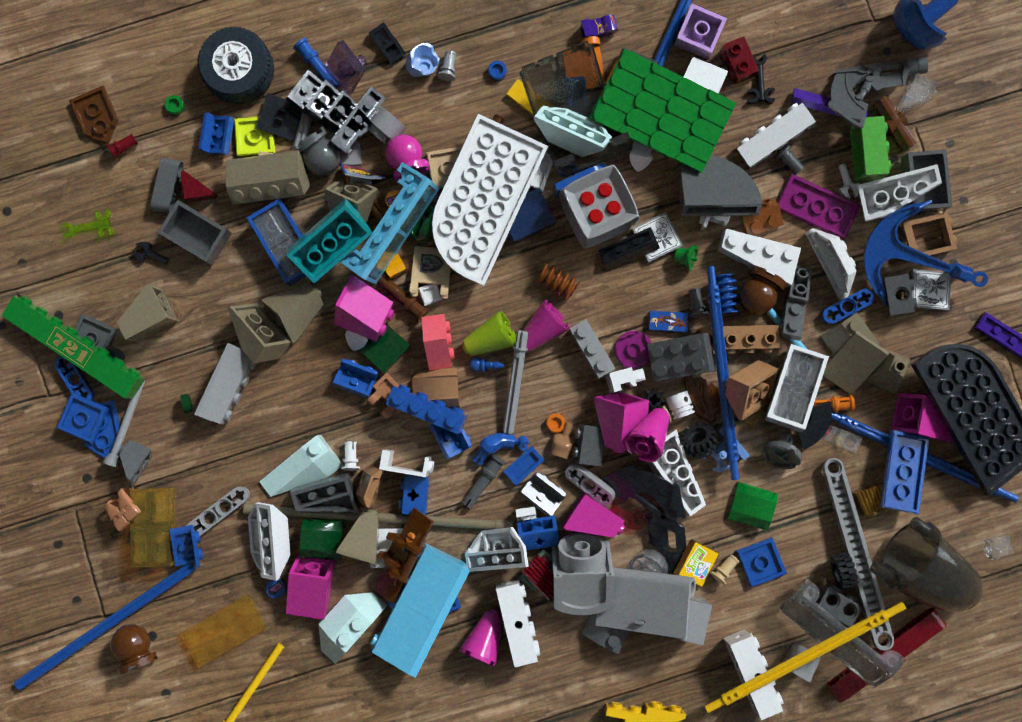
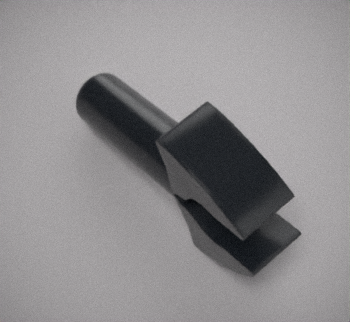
(149, 254)

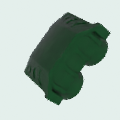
(321, 538)

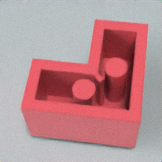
(437, 341)

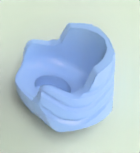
(422, 60)

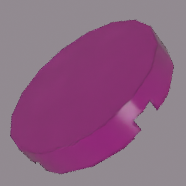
(632, 349)

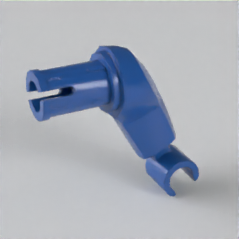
(498, 441)

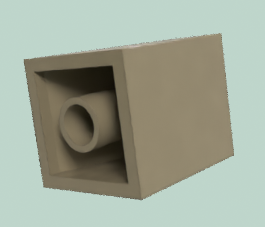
(146, 315)

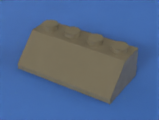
(266, 177)

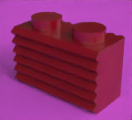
(541, 575)

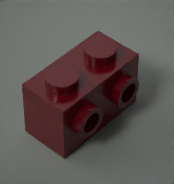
(738, 60)

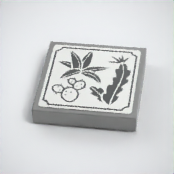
(664, 234)
(931, 289)

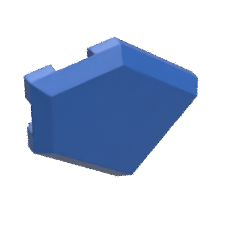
(107, 433)

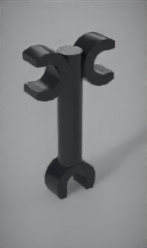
(760, 94)

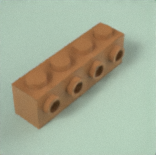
(748, 338)

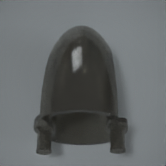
(928, 569)

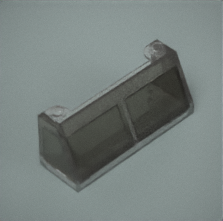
(820, 625)

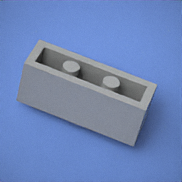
(591, 349)

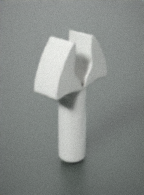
(847, 183)

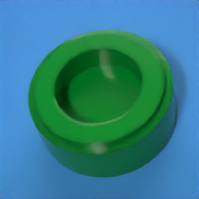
(174, 105)

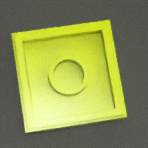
(251, 140)

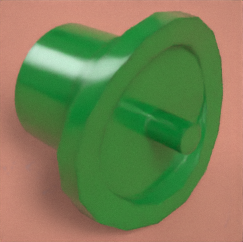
(686, 257)

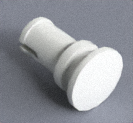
(350, 457)

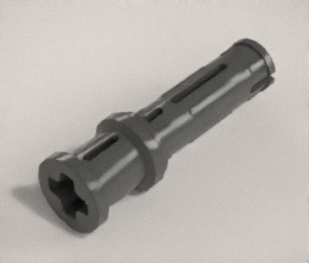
(488, 472)

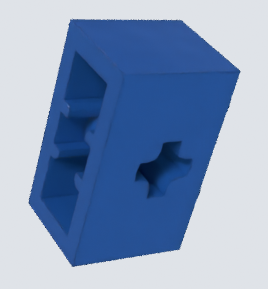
(421, 487)
(538, 532)

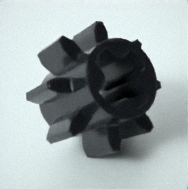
(657, 396)

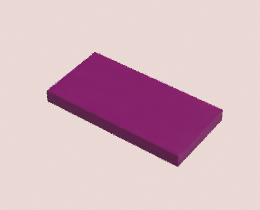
(818, 206)

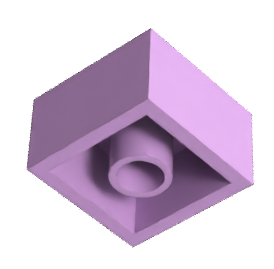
(700, 31)

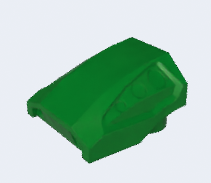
(753, 506)

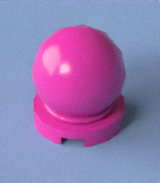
(406, 150)

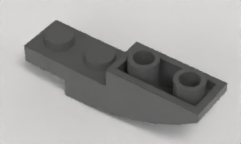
(795, 303)

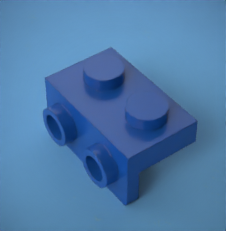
(216, 134)
(355, 378)
(450, 442)
(184, 545)

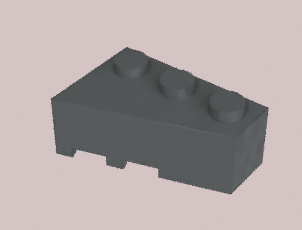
(327, 494)

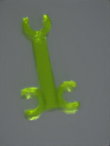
(103, 224)

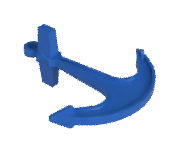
(885, 245)

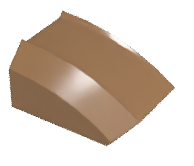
(438, 384)
(370, 485)

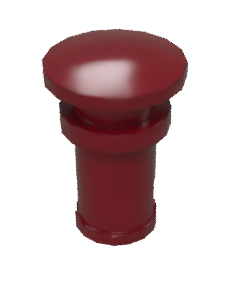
(121, 146)

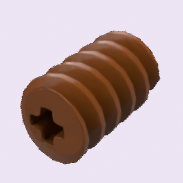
(558, 281)

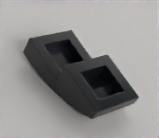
(387, 43)

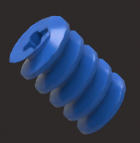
(726, 295)

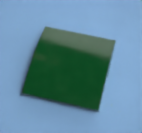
(386, 350)

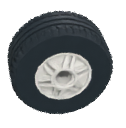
(235, 65)

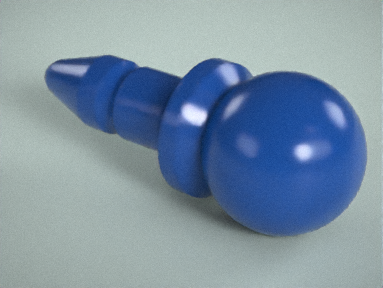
(477, 364)

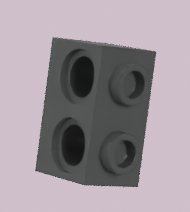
(836, 607)

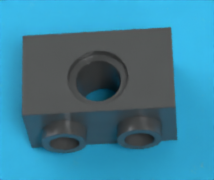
(897, 307)

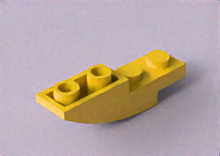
(652, 712)

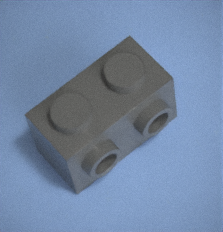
(588, 445)

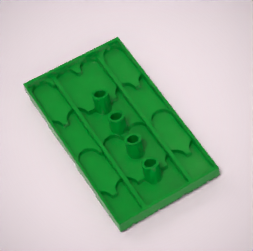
(662, 110)

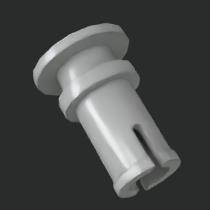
(447, 70)

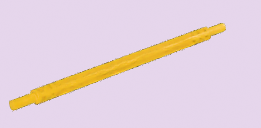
(805, 657)

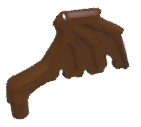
(703, 398)

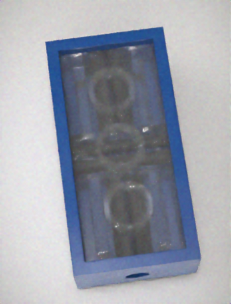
(277, 233)

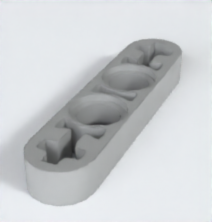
(218, 514)

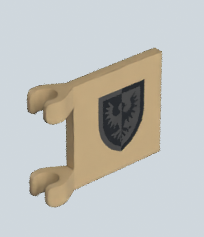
(429, 269)

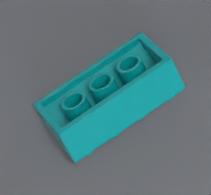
(329, 241)

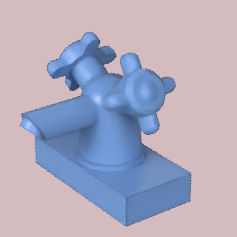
(720, 453)

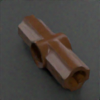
(896, 123)

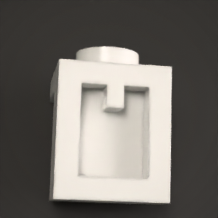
(526, 513)

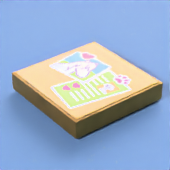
(696, 562)

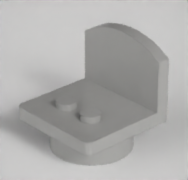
(583, 574)

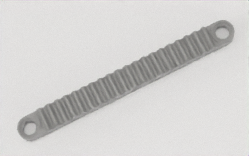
(856, 546)

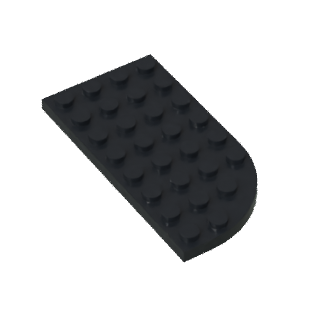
(975, 410)

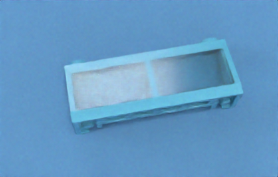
(394, 226)

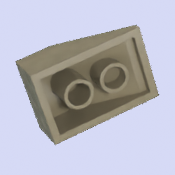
(258, 333)

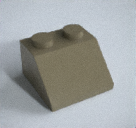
(840, 333)

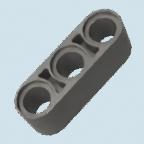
(166, 185)

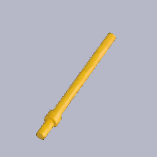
(255, 683)

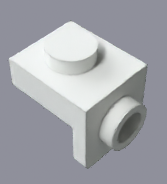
(721, 220)

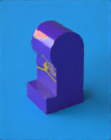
(599, 27)

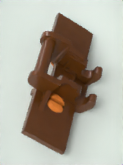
(402, 554)

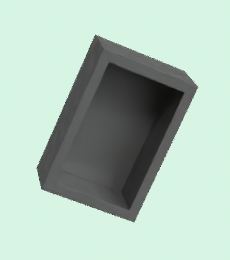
(941, 194)
(194, 232)
(681, 357)

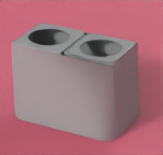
(807, 670)

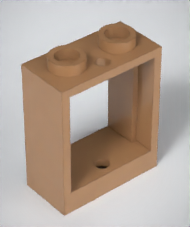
(907, 236)

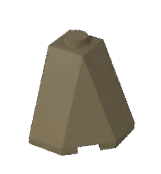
(359, 195)
(294, 309)

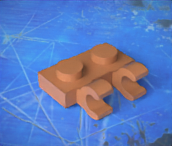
(383, 389)

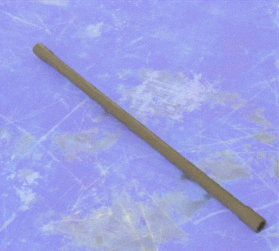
(391, 518)

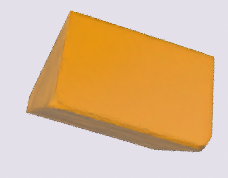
(395, 267)

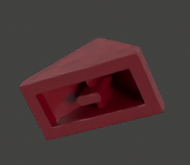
(195, 190)

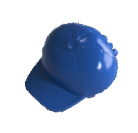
(917, 22)

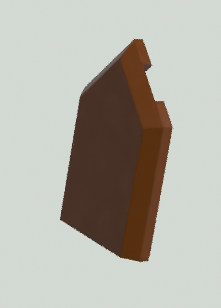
(95, 114)

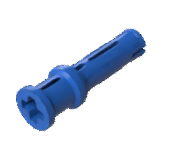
(311, 57)

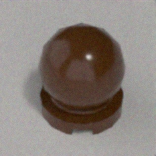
(760, 293)
(131, 647)

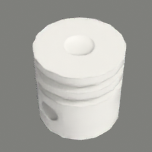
(680, 405)

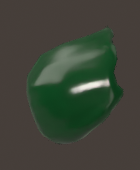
(423, 229)

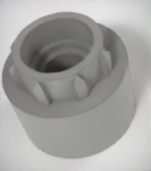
(385, 125)

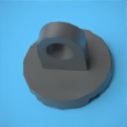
(782, 452)

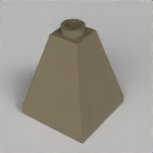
(889, 372)
(362, 539)

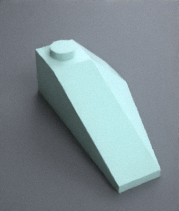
(306, 465)

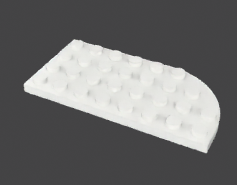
(484, 196)

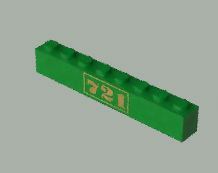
(73, 347)

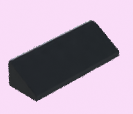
(629, 249)

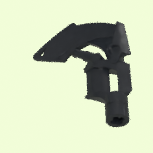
(630, 483)

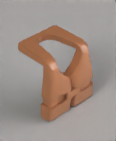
(125, 512)

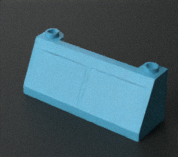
(420, 610)

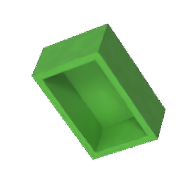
(870, 150)

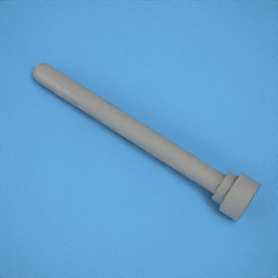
(113, 458)

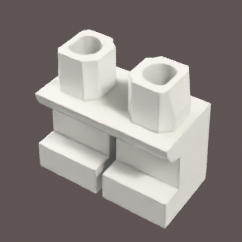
(624, 376)

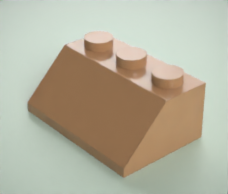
(751, 388)

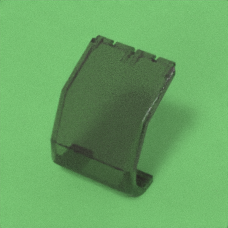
(573, 83)

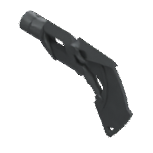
(849, 105)

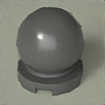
(318, 154)

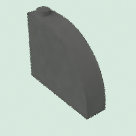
(718, 190)

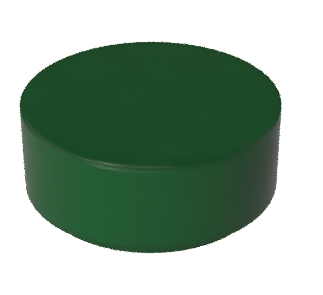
(186, 403)

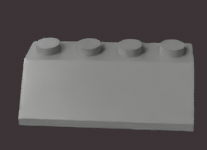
(225, 385)

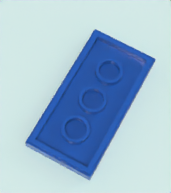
(904, 472)

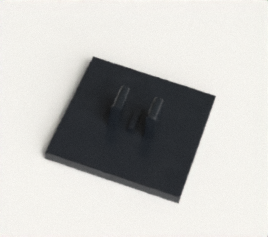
(279, 117)

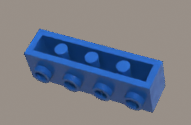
(425, 409)

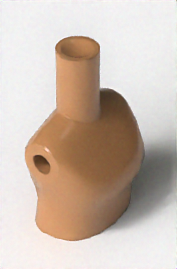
(563, 443)

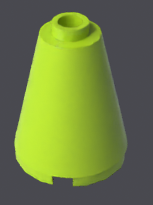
(490, 336)

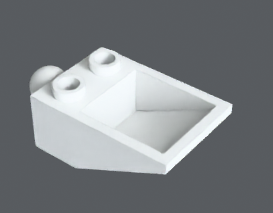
(706, 74)

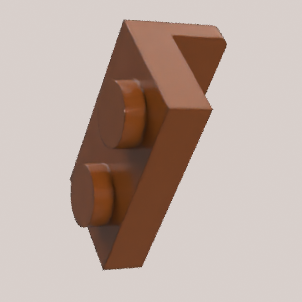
(768, 218)

